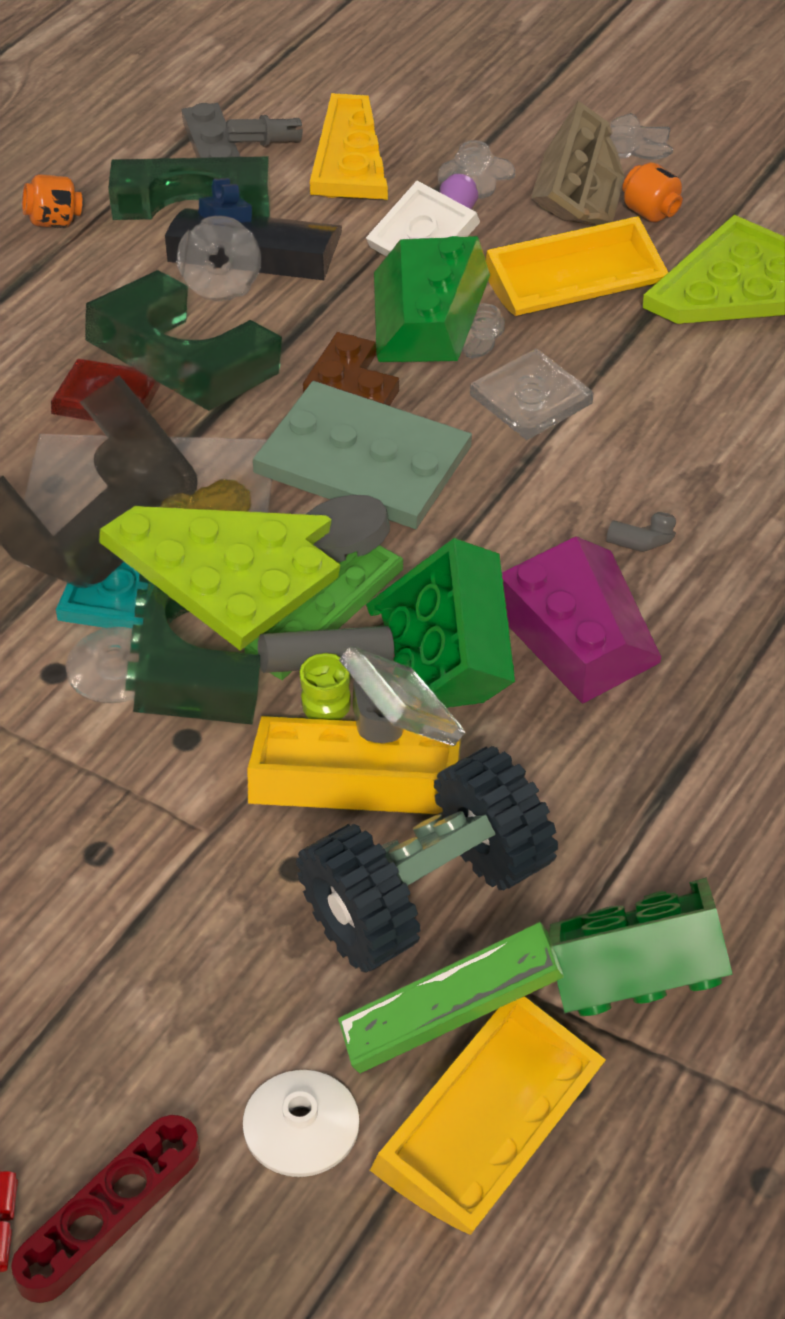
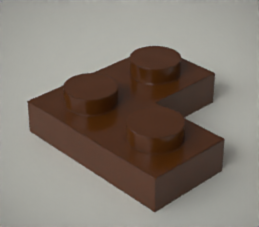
(345, 368)

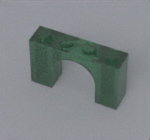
(205, 371)
(185, 678)

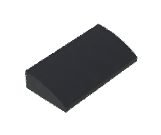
(285, 245)

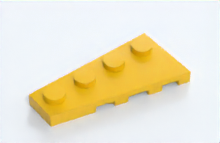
(348, 152)

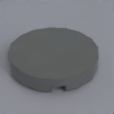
(356, 525)

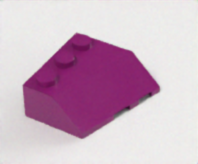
(579, 617)

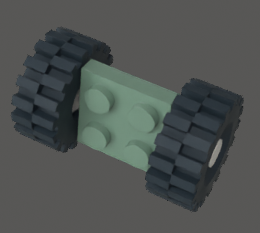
(486, 819)

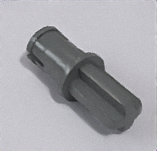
(263, 130)

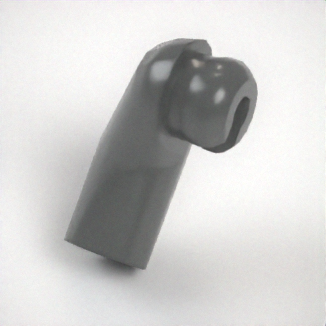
(644, 538)

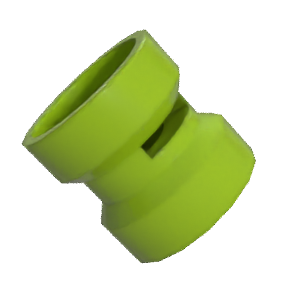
(325, 687)

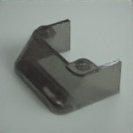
(136, 465)

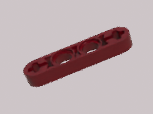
(101, 1201)

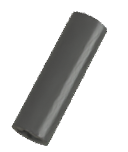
(291, 649)

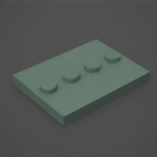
(357, 446)

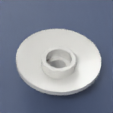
(304, 1143)

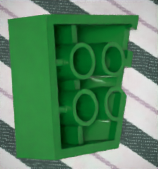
(428, 298)

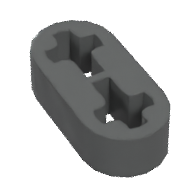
(370, 721)

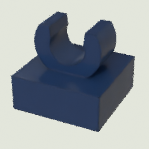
(225, 202)

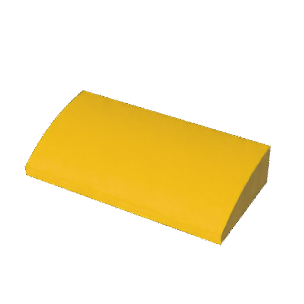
(574, 266)
(335, 768)
(487, 1115)

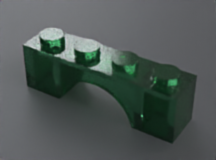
(146, 186)

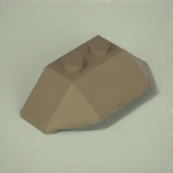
(581, 170)

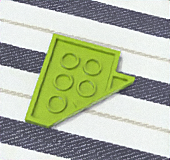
(725, 278)
(226, 566)

